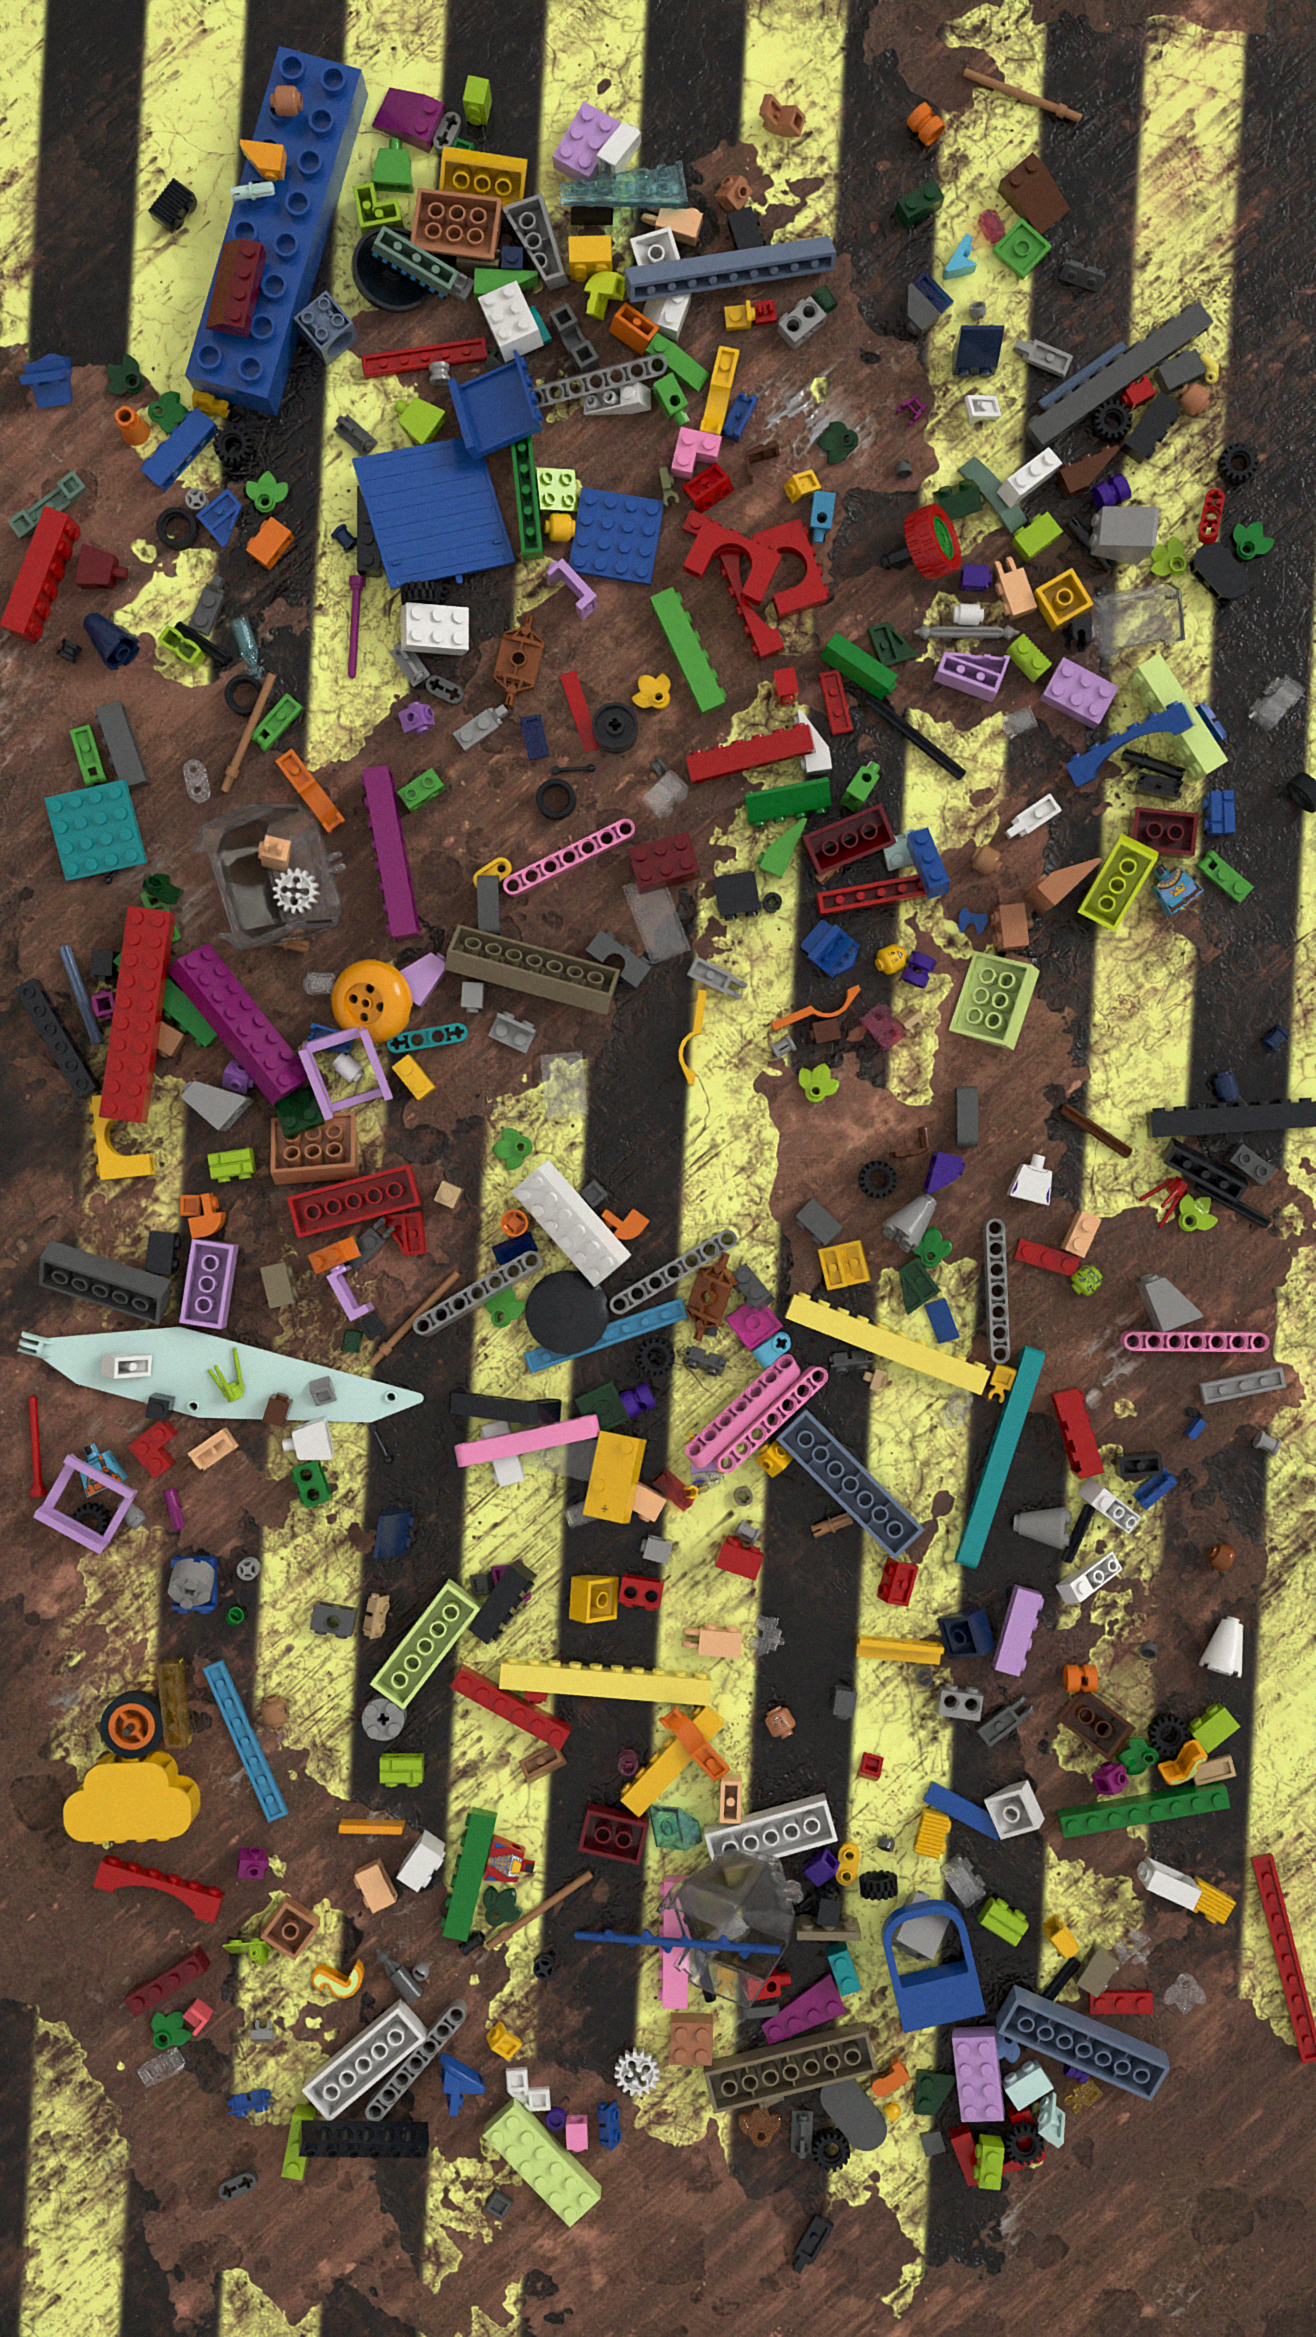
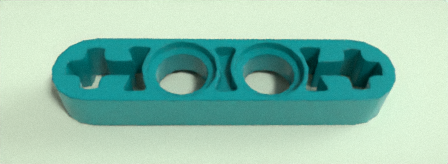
(427, 1034)

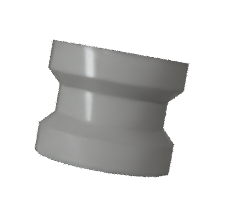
(439, 373)
(193, 497)
(245, 1572)

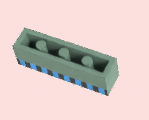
(413, 262)

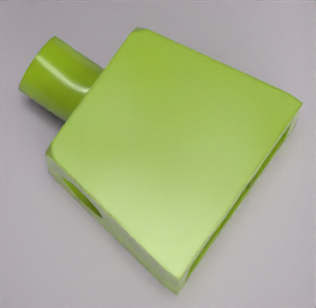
(420, 420)

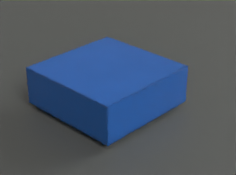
(1194, 1428)

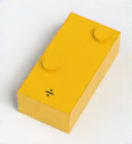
(614, 1477)

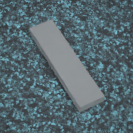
(1242, 1385)

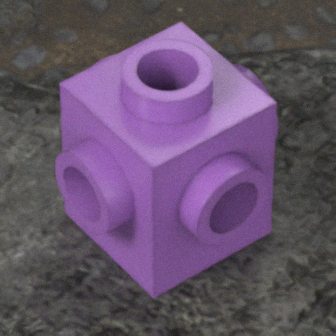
(417, 718)
(237, 1078)

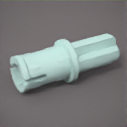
(252, 191)

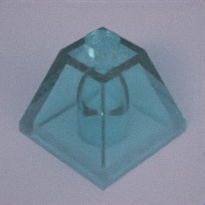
(674, 1828)

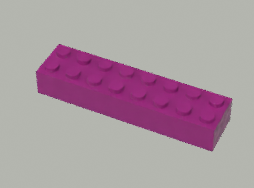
(391, 853)
(239, 1023)

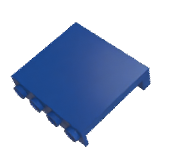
(496, 408)

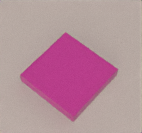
(753, 1326)

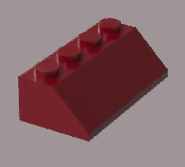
(236, 287)
(848, 839)

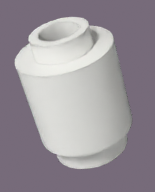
(968, 614)
(348, 1068)

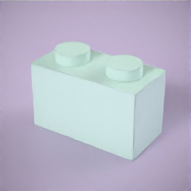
(1027, 2084)

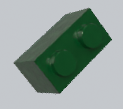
(919, 204)
(959, 499)

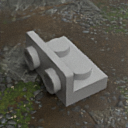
(512, 1033)

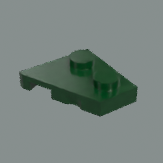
(916, 1285)

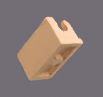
(213, 1449)

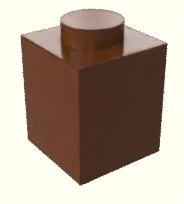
(824, 1031)
(277, 1409)

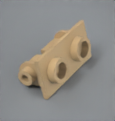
(375, 1625)

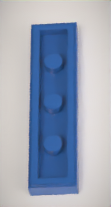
(961, 1809)

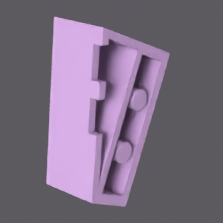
(972, 673)

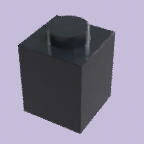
(103, 965)
(160, 1406)

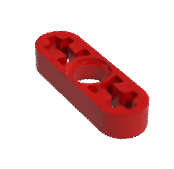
(1211, 523)

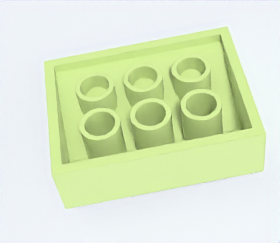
(994, 1000)

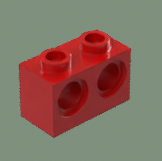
(642, 1585)

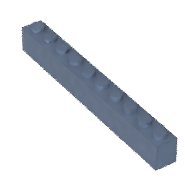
(729, 269)

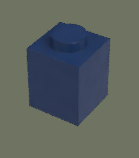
(512, 258)

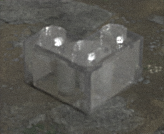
(1278, 698)

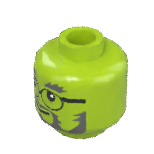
(1086, 1280)

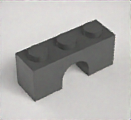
(571, 337)
(605, 946)

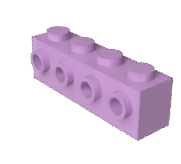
(1017, 1630)

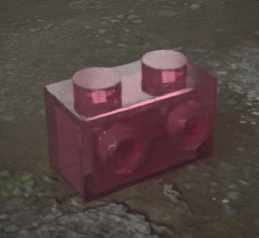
(883, 1026)

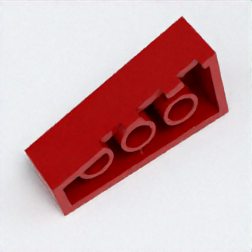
(1076, 1432)

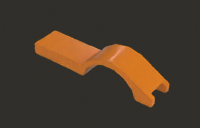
(310, 790)
(808, 1011)
(695, 1743)

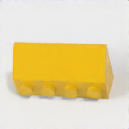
(483, 174)

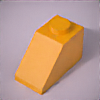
(266, 158)

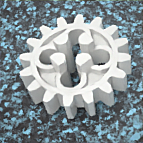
(304, 884)
(625, 2068)

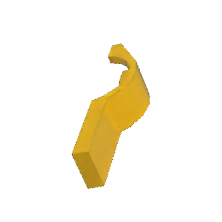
(719, 390)
(697, 1027)

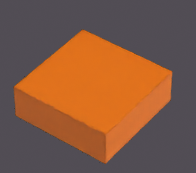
(190, 1205)

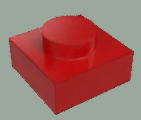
(694, 522)
(535, 1697)

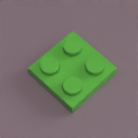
(1021, 248)

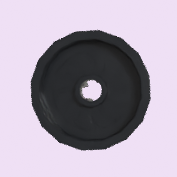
(613, 715)

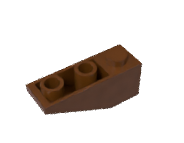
(1079, 476)

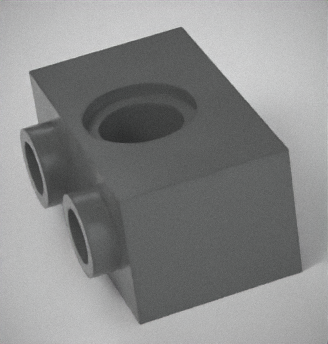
(1249, 1165)
(345, 1614)

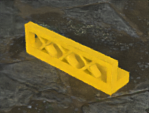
(899, 1649)

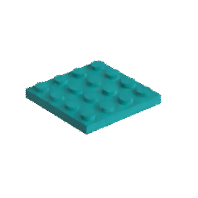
(95, 830)

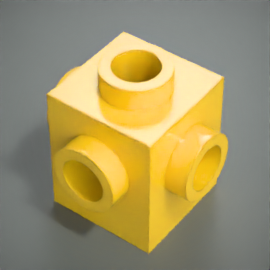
(773, 1458)

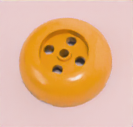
(389, 988)

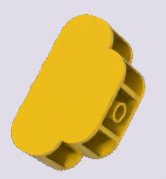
(132, 1800)

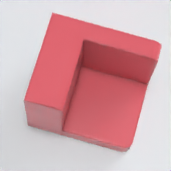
(198, 2015)

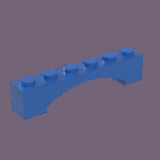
(1085, 767)

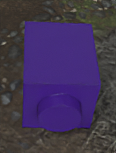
(975, 578)
(821, 1867)

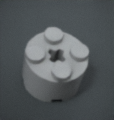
(191, 1583)
(377, 1726)

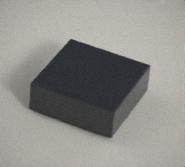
(372, 1326)

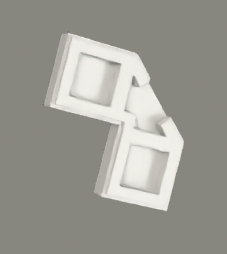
(532, 2098)

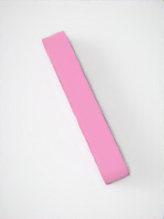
(558, 857)
(1204, 1341)
(742, 1411)
(780, 1417)
(527, 1440)

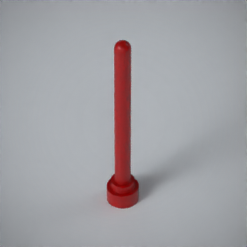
(37, 1488)

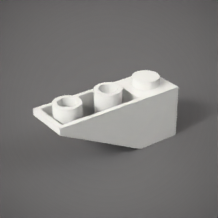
(619, 400)
(817, 762)
(1109, 1505)
(1088, 1579)

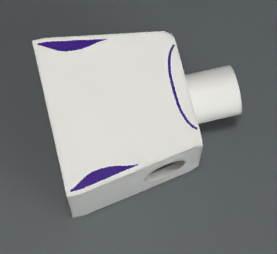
(1032, 1182)

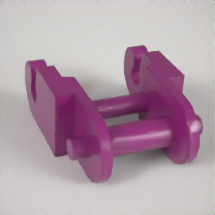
(907, 403)

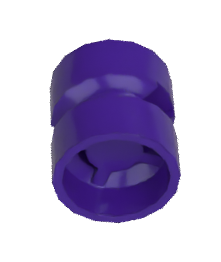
(1113, 491)
(922, 963)
(638, 1400)

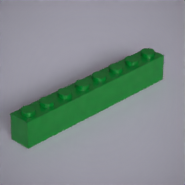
(1142, 1809)

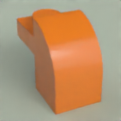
(211, 1221)
(629, 1228)

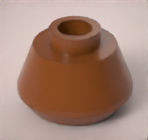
(1221, 1556)

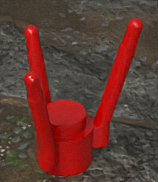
(1176, 1189)

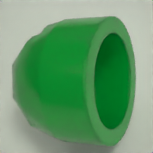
(235, 1613)

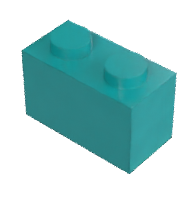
(843, 1968)

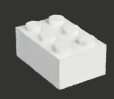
(510, 321)
(434, 629)

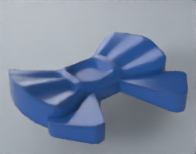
(966, 917)

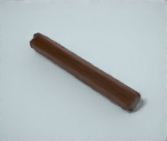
(1095, 1130)

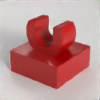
(765, 312)

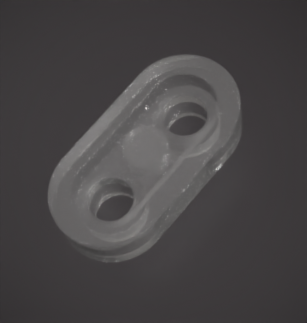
(195, 780)
(957, 1408)

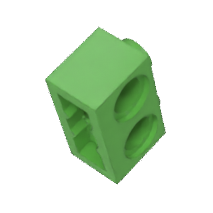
(421, 790)

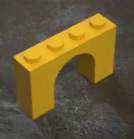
(112, 1163)

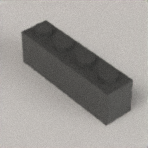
(122, 745)

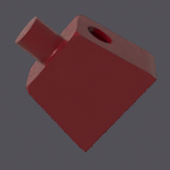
(98, 569)

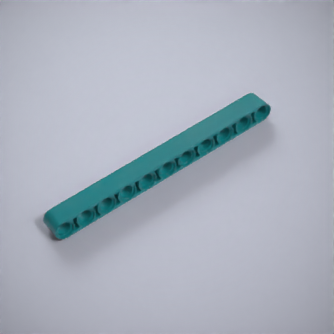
(999, 1457)

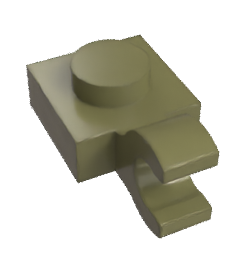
(666, 483)

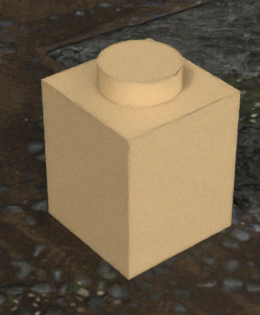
(448, 1194)

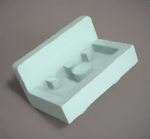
(898, 854)
(1051, 2120)

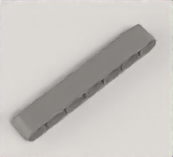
(607, 380)
(665, 1278)
(468, 1294)
(1000, 1300)
(411, 2068)

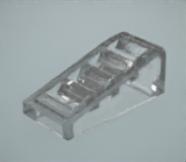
(173, 2061)

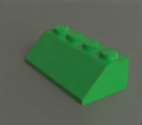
(787, 801)

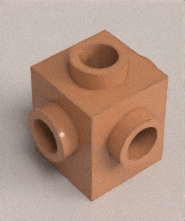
(733, 192)

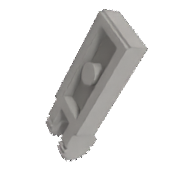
(715, 977)

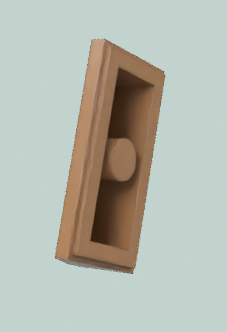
(542, 1763)

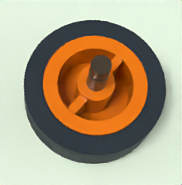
(132, 1724)

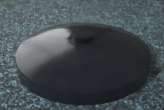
(381, 283)
(567, 1312)

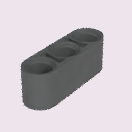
(489, 904)
(966, 1116)

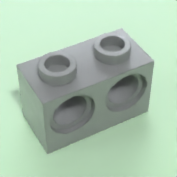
(805, 325)
(957, 1708)

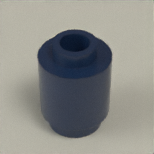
(1226, 1086)

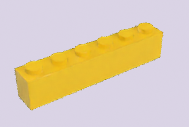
(667, 1763)

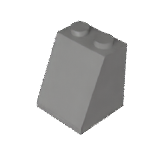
(1124, 533)
(216, 1104)
(1165, 1303)
(920, 1935)

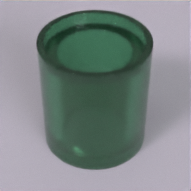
(824, 299)
(352, 1341)

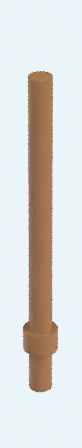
(1060, 110)
(232, 771)
(386, 1347)
(507, 1932)

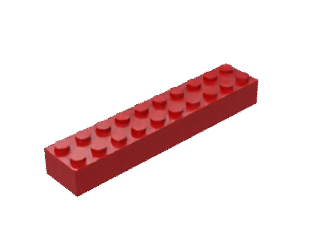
(137, 1014)

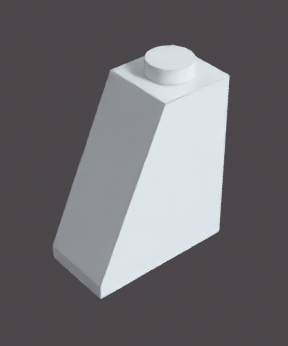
(618, 150)

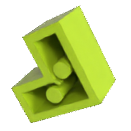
(375, 213)

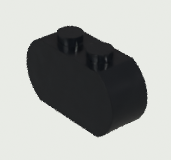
(1219, 572)

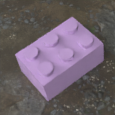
(582, 141)
(1078, 693)

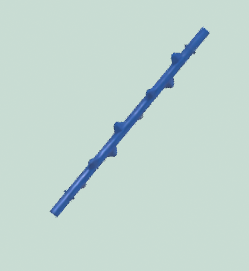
(667, 1943)

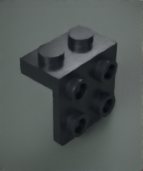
(737, 895)

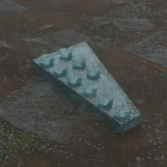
(631, 188)

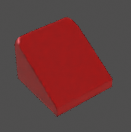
(870, 1766)

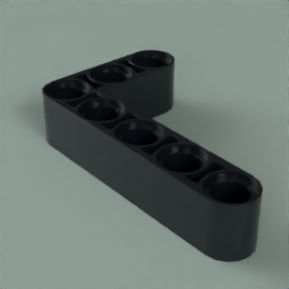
(505, 1409)

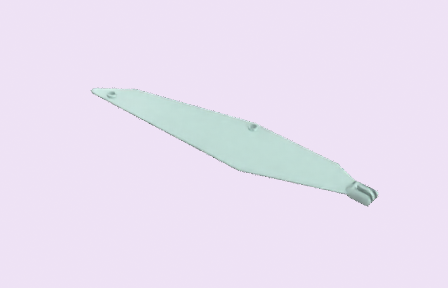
(182, 1366)

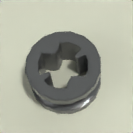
(658, 766)

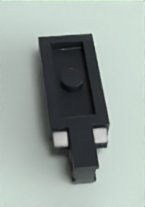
(811, 2242)

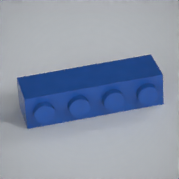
(179, 449)

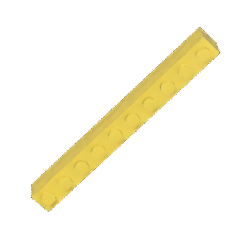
(886, 1343)
(605, 1681)

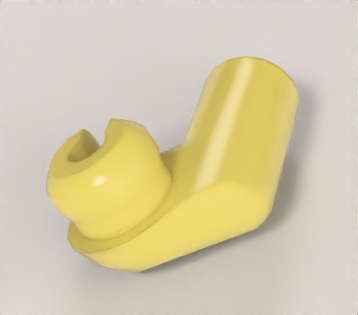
(1212, 368)

